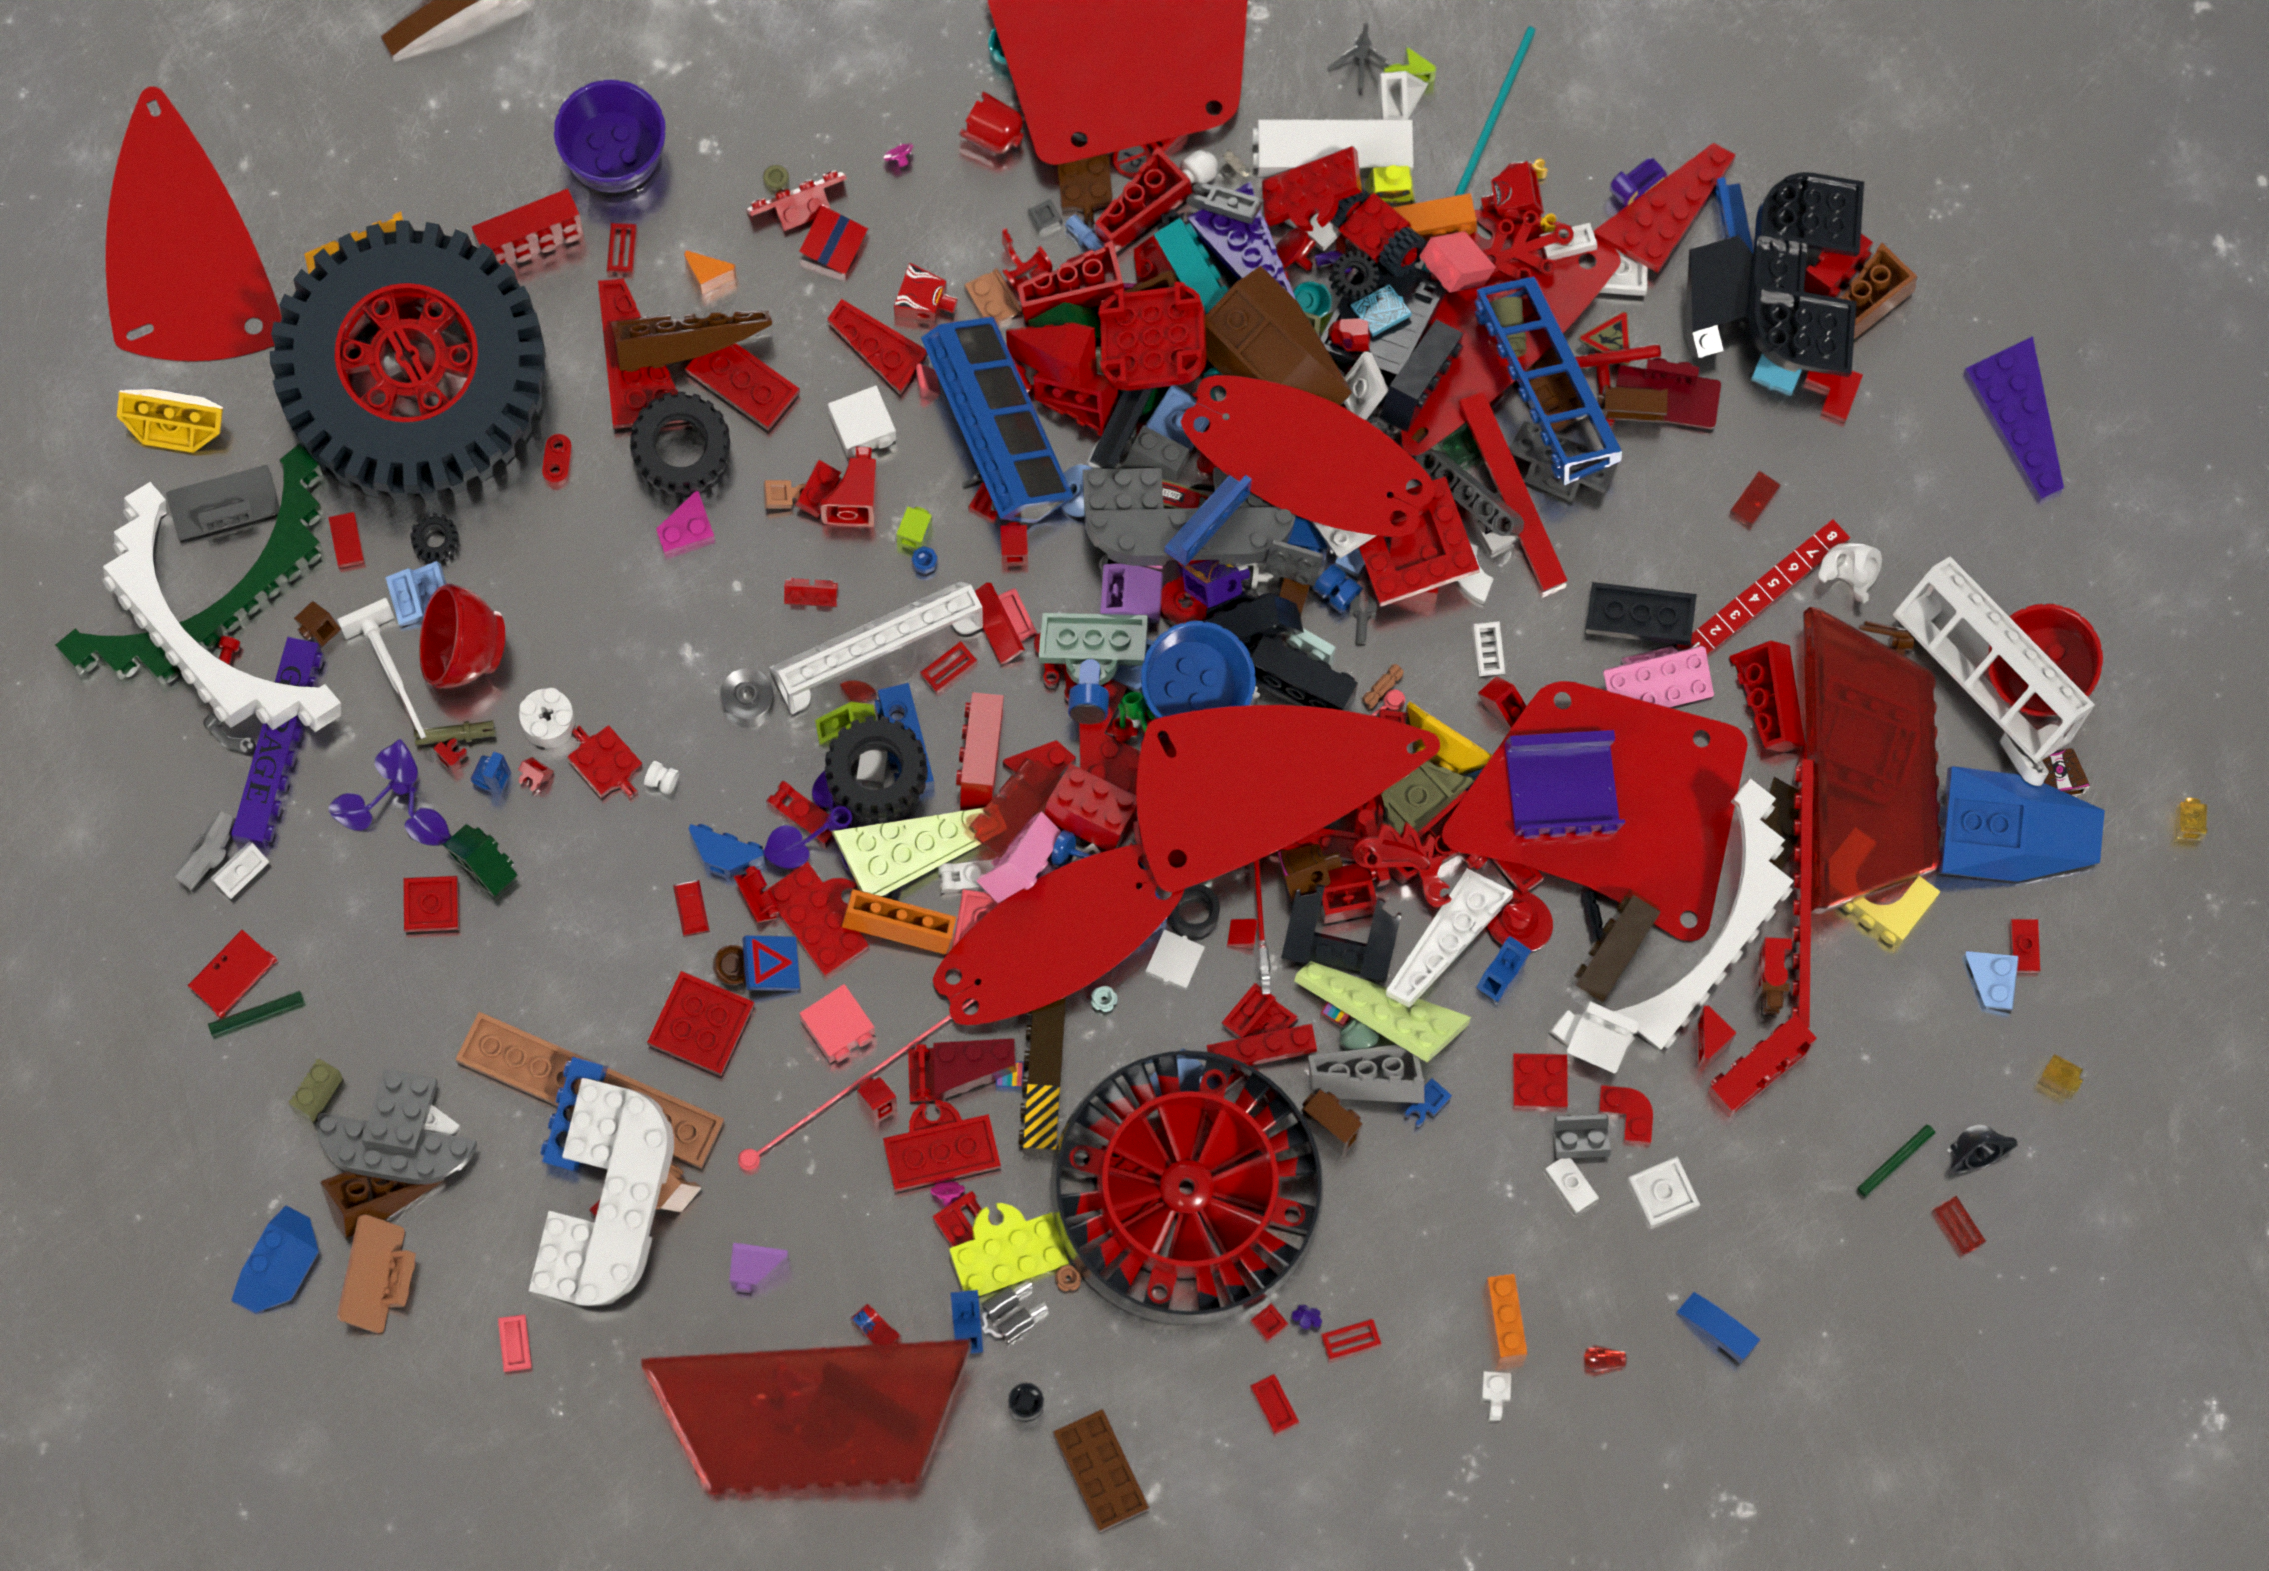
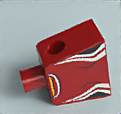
(922, 296)

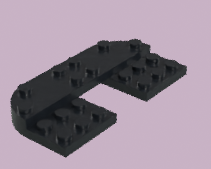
(1785, 322)

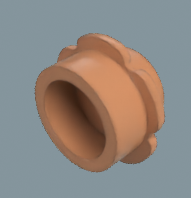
(1068, 1270)

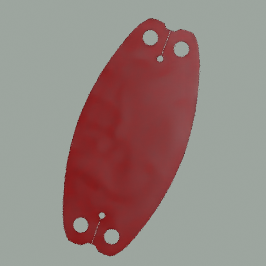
(1308, 455)
(1054, 936)

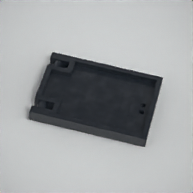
(1397, 343)

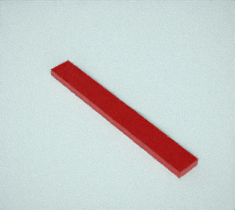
(1512, 489)

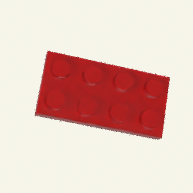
(745, 383)

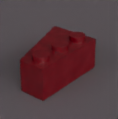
(971, 1064)

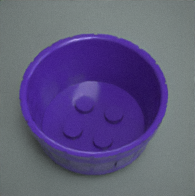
(610, 135)

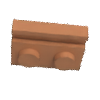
(993, 297)

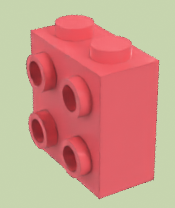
(1457, 261)
(837, 1024)

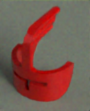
(1039, 258)

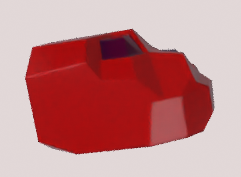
(1350, 334)

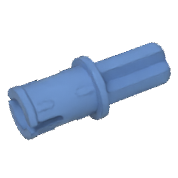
(1083, 233)

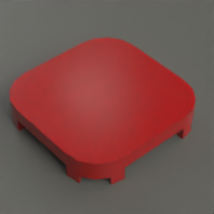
(1153, 337)

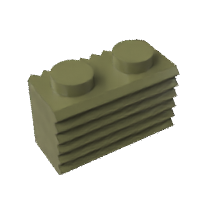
(315, 1090)

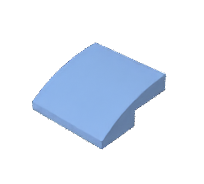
(412, 591)

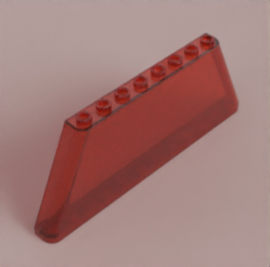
(1871, 763)
(809, 1412)

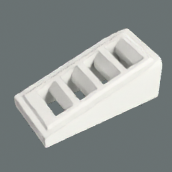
(1477, 640)

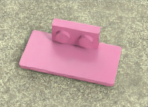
(1663, 676)

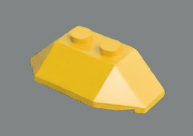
(169, 418)
(1455, 750)

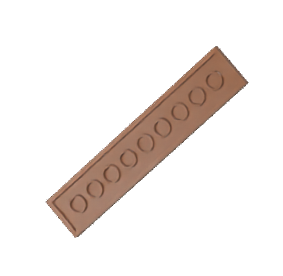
(539, 1067)

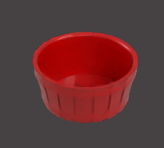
(2065, 640)

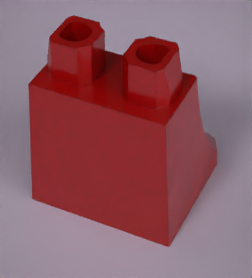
(855, 496)

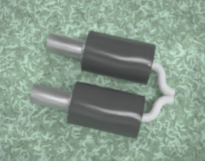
(1003, 1302)

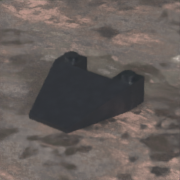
(1716, 291)

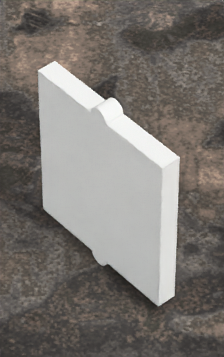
(1175, 959)

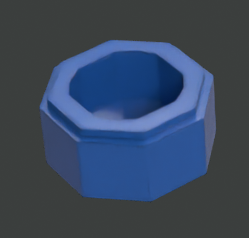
(924, 560)

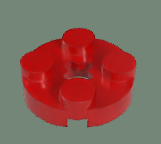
(1173, 611)

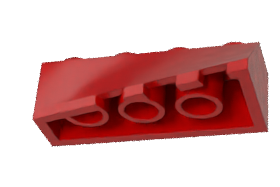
(1772, 694)

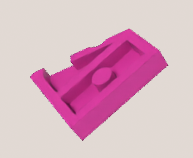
(685, 526)

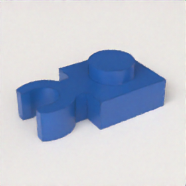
(1435, 1099)

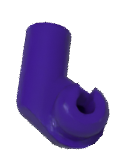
(1328, 258)

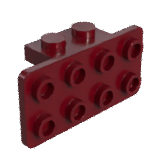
(1689, 398)

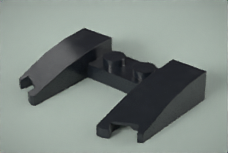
(1305, 944)

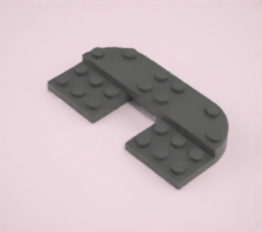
(1130, 523)

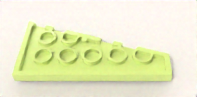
(902, 850)
(1419, 1029)

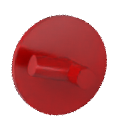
(1295, 247)

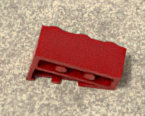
(1834, 270)

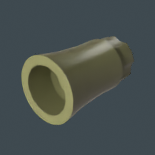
(1509, 314)

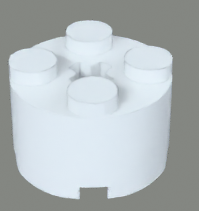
(554, 705)

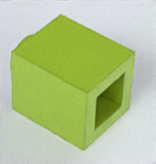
(914, 527)

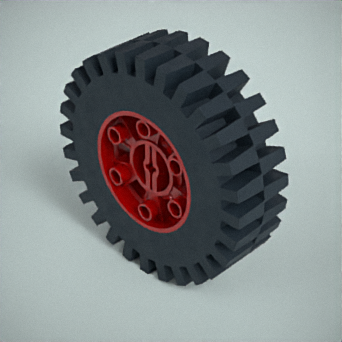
(455, 436)

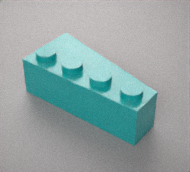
(1191, 262)

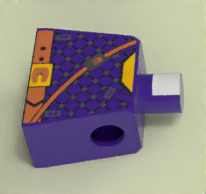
(1214, 582)

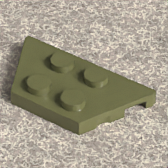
(1422, 795)

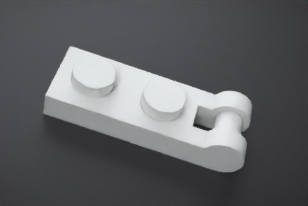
(968, 872)

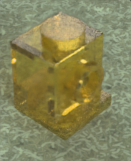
(2186, 826)

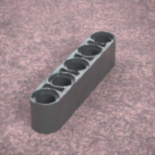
(1480, 494)

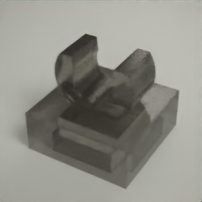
(1233, 166)

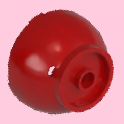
(459, 638)

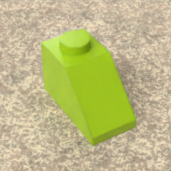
(834, 721)

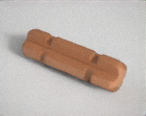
(1382, 686)

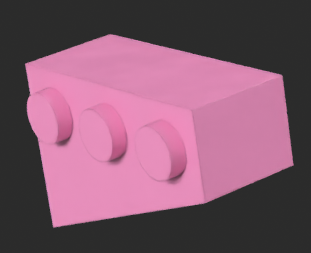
(1022, 859)

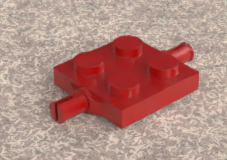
(604, 761)

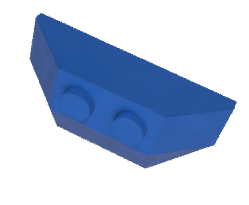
(277, 1262)

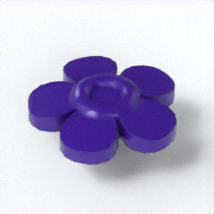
(1306, 1316)

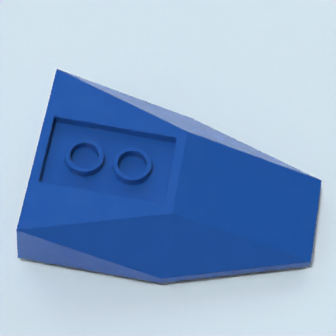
(2015, 829)

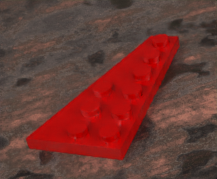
(1661, 216)
(634, 389)

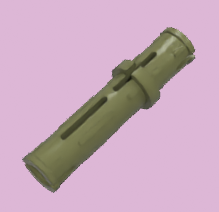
(460, 732)

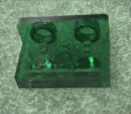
(1461, 446)

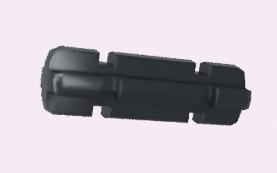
(1592, 915)

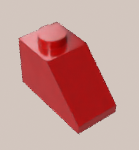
(1502, 701)
(877, 1098)

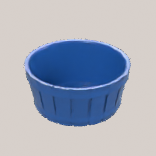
(1196, 670)

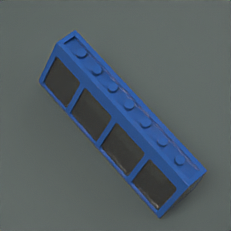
(997, 419)

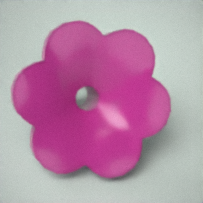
(899, 154)
(947, 1191)

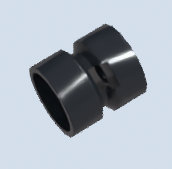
(1026, 1403)

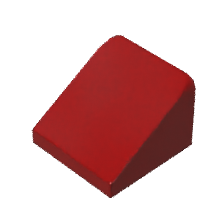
(1242, 933)

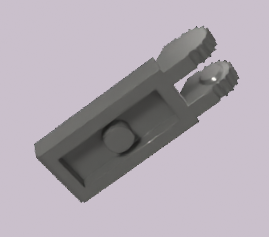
(1225, 202)

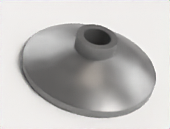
(746, 681)

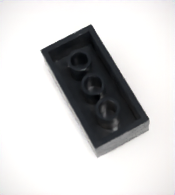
(1300, 677)

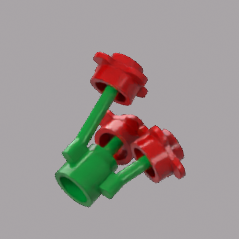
(1137, 709)

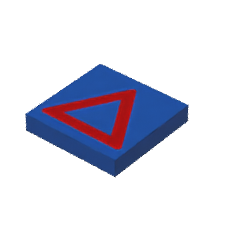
(771, 963)

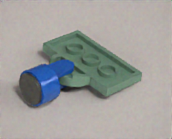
(1092, 651)

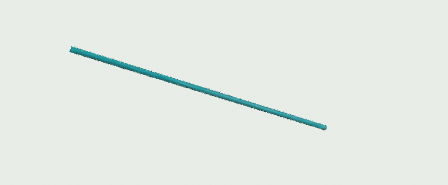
(1468, 172)

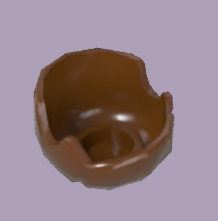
(729, 965)

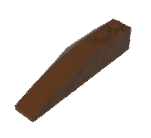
(431, 20)
(665, 340)

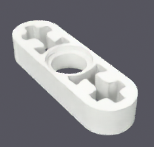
(2028, 769)

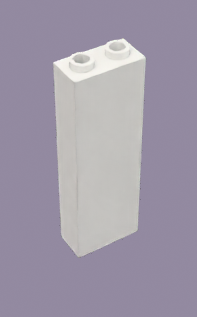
(1298, 142)

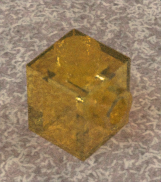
(2061, 1076)

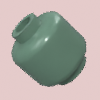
(1357, 1036)

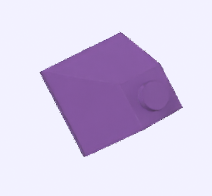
(756, 1266)

